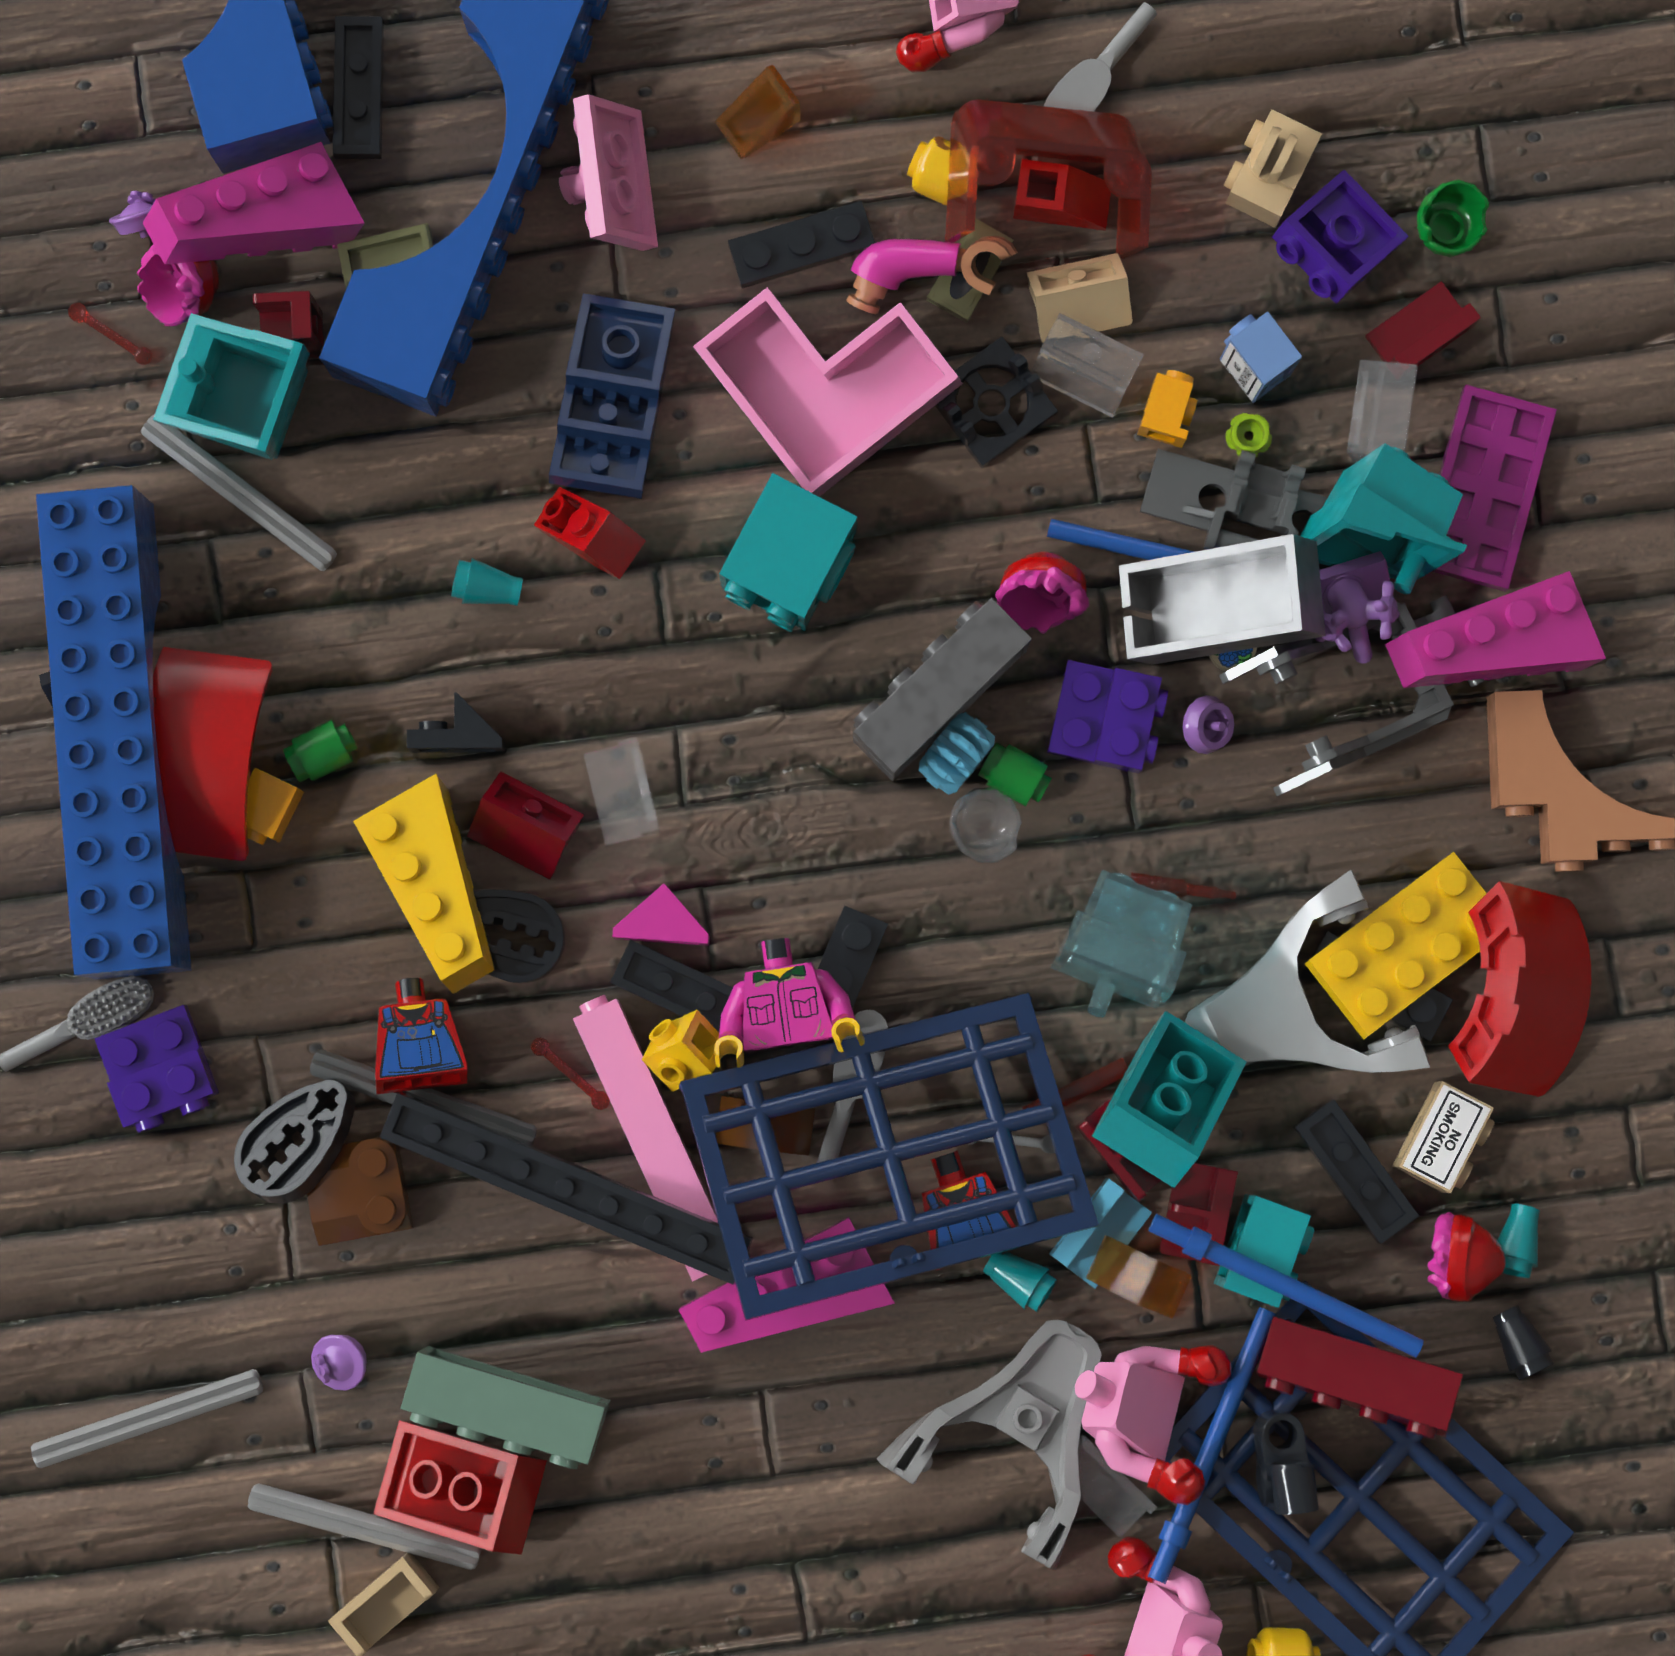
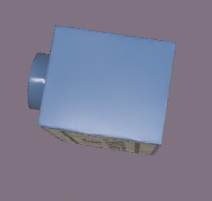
(1259, 355)

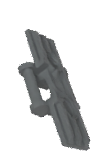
(1251, 493)

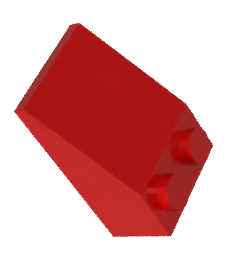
(460, 1488)

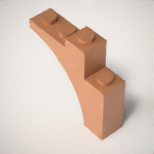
(1534, 772)

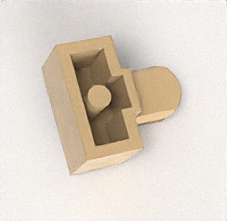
(1272, 168)

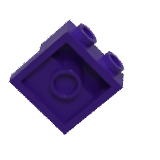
(1338, 237)
(1107, 716)
(156, 1069)

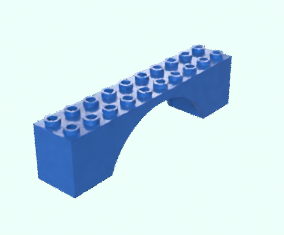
(257, 85)
(413, 319)
(115, 822)

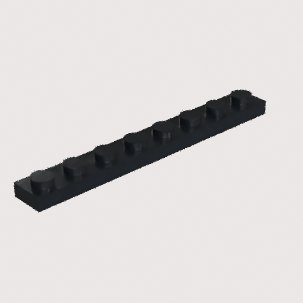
(559, 1185)

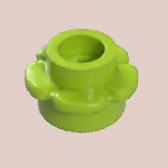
(1249, 423)

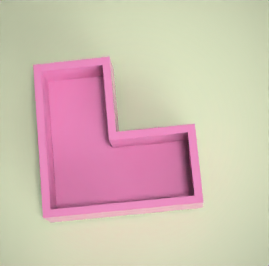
(829, 412)

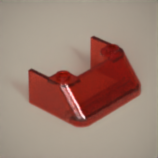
(992, 133)

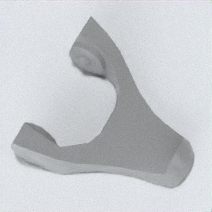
(1268, 1012)
(1033, 1404)

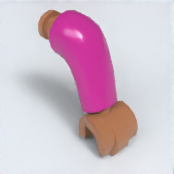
(896, 260)

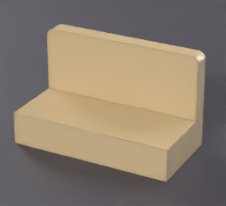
(1085, 291)

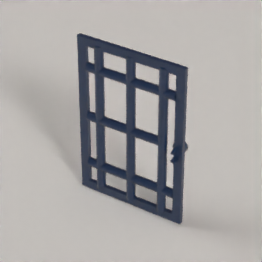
(904, 1259)
(1277, 1564)

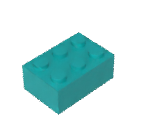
(1169, 1099)

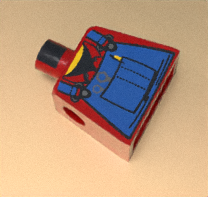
(417, 1043)
(957, 1188)

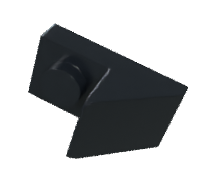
(469, 734)

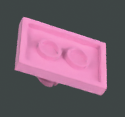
(611, 174)

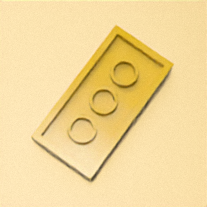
(1402, 947)

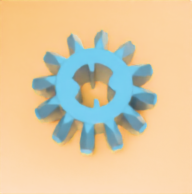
(956, 753)

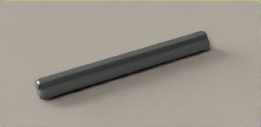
(362, 1079)

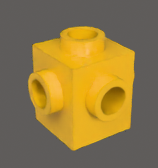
(681, 1049)

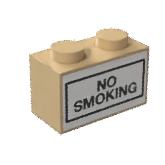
(1445, 1138)

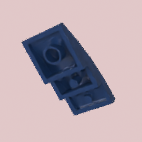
(612, 396)

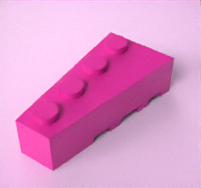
(255, 210)
(1512, 635)
(719, 1320)

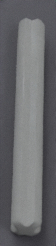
(240, 493)
(147, 1418)
(361, 1526)

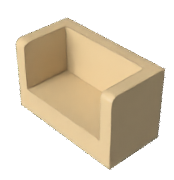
(383, 1604)

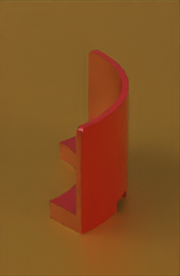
(205, 745)
(1533, 991)

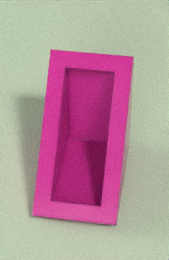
(661, 920)

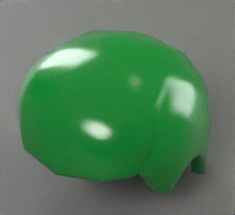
(1452, 218)

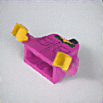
(784, 1007)

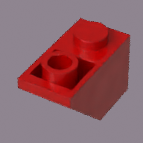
(1061, 196)
(590, 532)

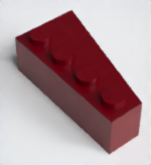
(1360, 1377)

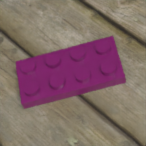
(1496, 465)

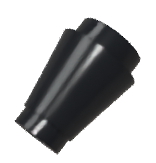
(1521, 1343)

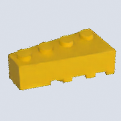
(427, 872)

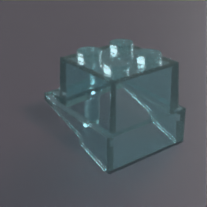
(1125, 942)

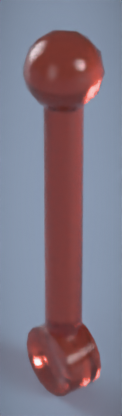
(80, 314)
(599, 1100)

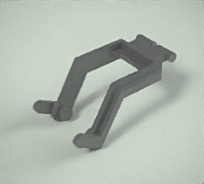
(1430, 709)

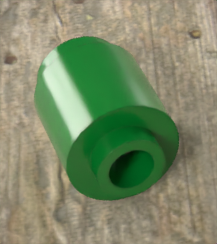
(320, 751)
(1015, 774)

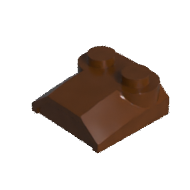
(361, 1194)

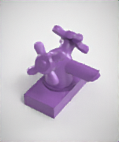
(1352, 597)

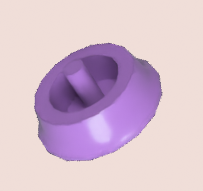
(133, 215)
(1207, 724)
(339, 1361)

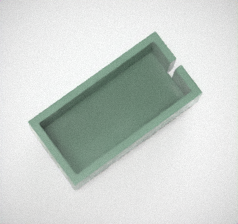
(504, 1405)

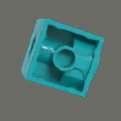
(789, 554)

